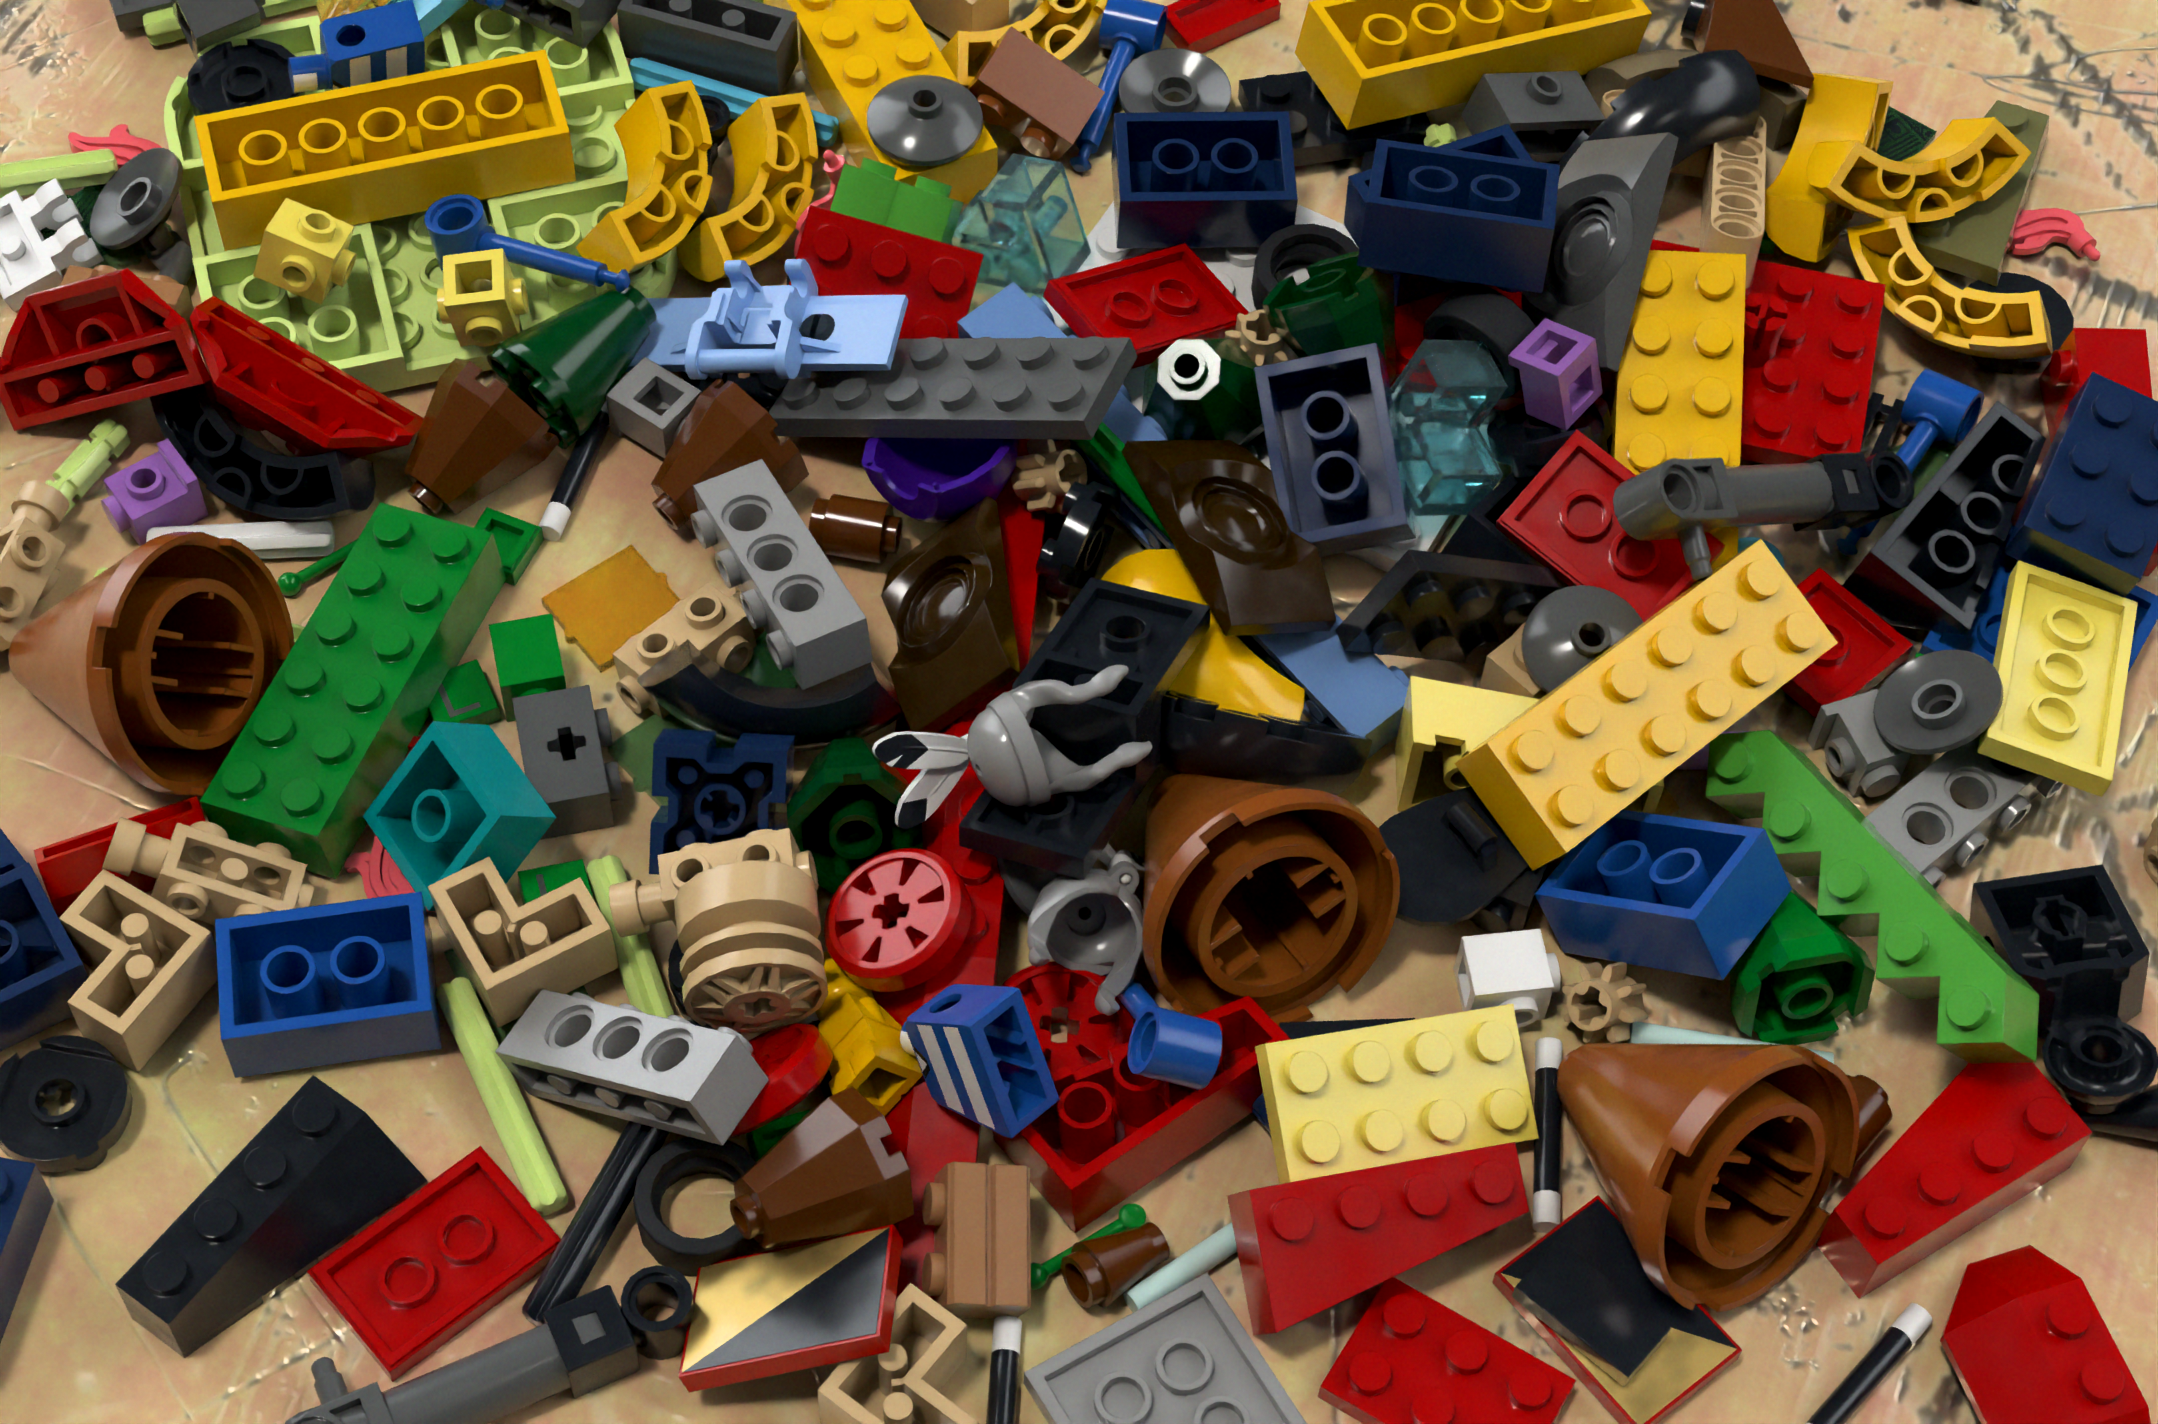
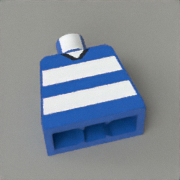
(362, 49)
(981, 1056)

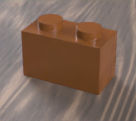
(1034, 95)

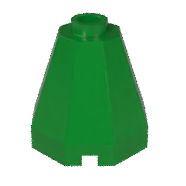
(1799, 977)

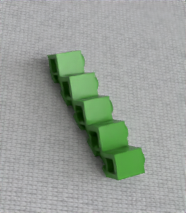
(1875, 891)

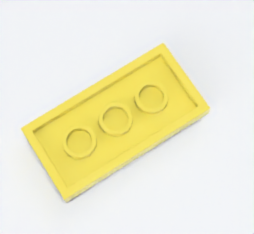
(2062, 677)
(1395, 1092)

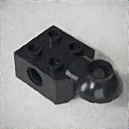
(2090, 970)

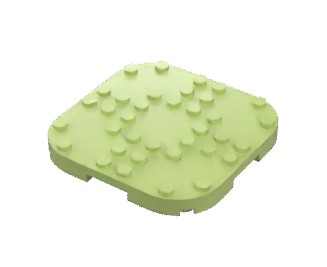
(387, 314)

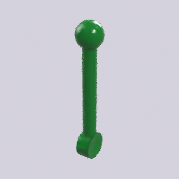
(291, 583)
(1129, 1217)

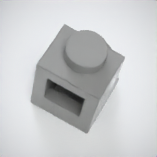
(650, 406)
(1856, 747)

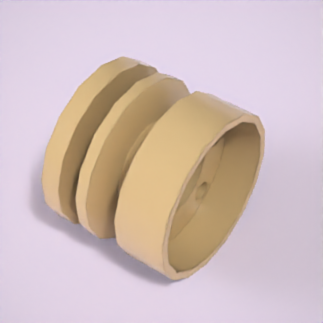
(750, 946)

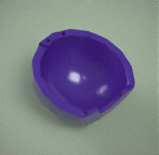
(938, 476)

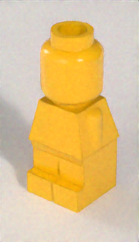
(864, 1043)

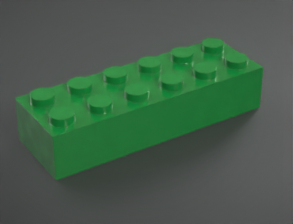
(356, 687)

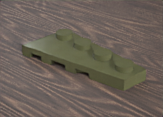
(1982, 233)

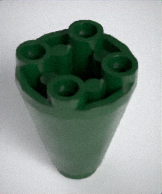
(575, 359)

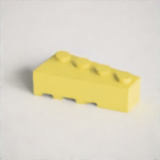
(1445, 724)

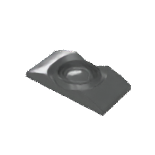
(1603, 238)

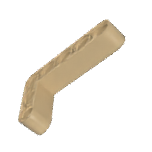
(1731, 191)

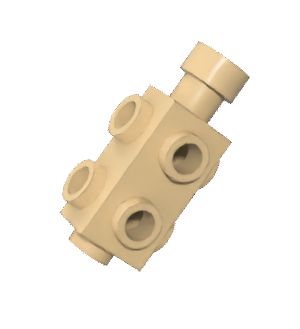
(29, 555)
(707, 620)
(209, 874)
(639, 905)

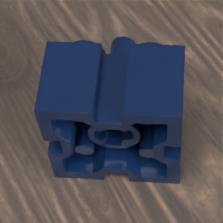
(717, 790)

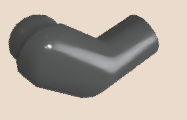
(168, 253)

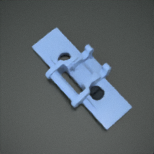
(773, 328)

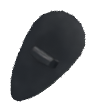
(1450, 859)

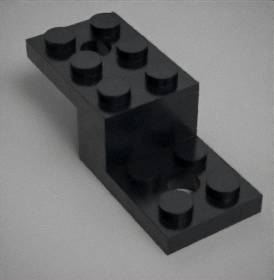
(1076, 650)

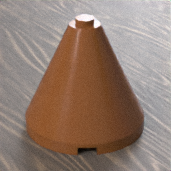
(161, 656)
(1261, 894)
(1713, 1156)

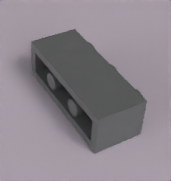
(717, 39)

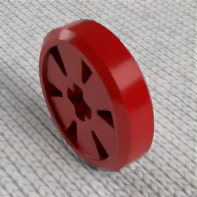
(920, 943)
(1068, 997)
(795, 1063)

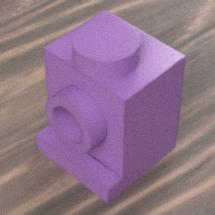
(1557, 373)
(154, 494)

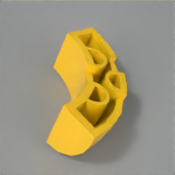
(1053, 25)
(1835, 110)
(1953, 172)
(668, 180)
(771, 188)
(1940, 312)
(1221, 665)

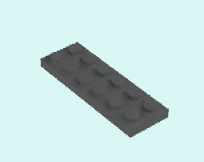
(964, 391)

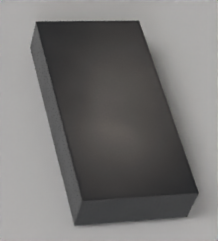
(1591, 1312)

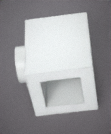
(1505, 971)

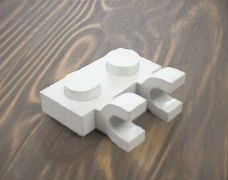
(29, 260)

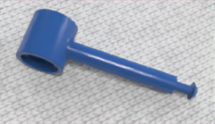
(1129, 31)
(461, 226)
(1936, 411)
(1170, 1043)

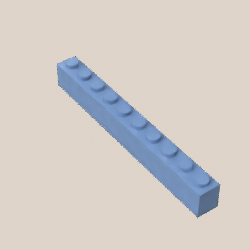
(1340, 685)

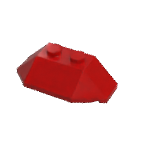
(94, 350)
(293, 391)
(2036, 1346)

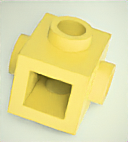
(305, 251)
(481, 297)

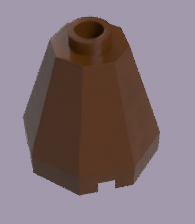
(717, 437)
(473, 441)
(824, 1178)

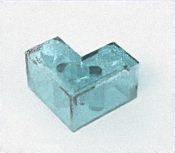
(1024, 226)
(1438, 417)

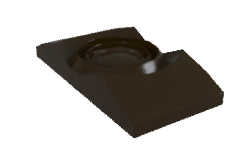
(1234, 536)
(952, 620)

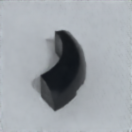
(1699, 103)
(251, 471)
(731, 704)
(1259, 748)

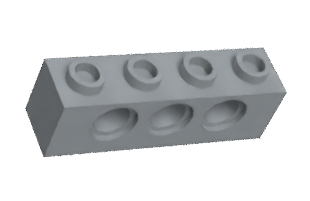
(781, 575)
(1954, 834)
(634, 1065)

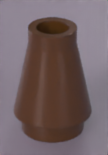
(1109, 1265)

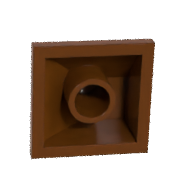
(1758, 34)

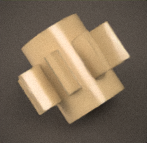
(1259, 339)
(1047, 474)
(1604, 1002)

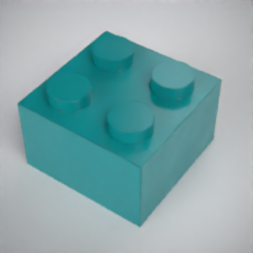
(456, 805)

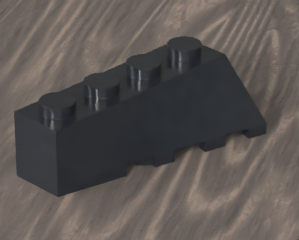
(1944, 543)
(267, 1217)

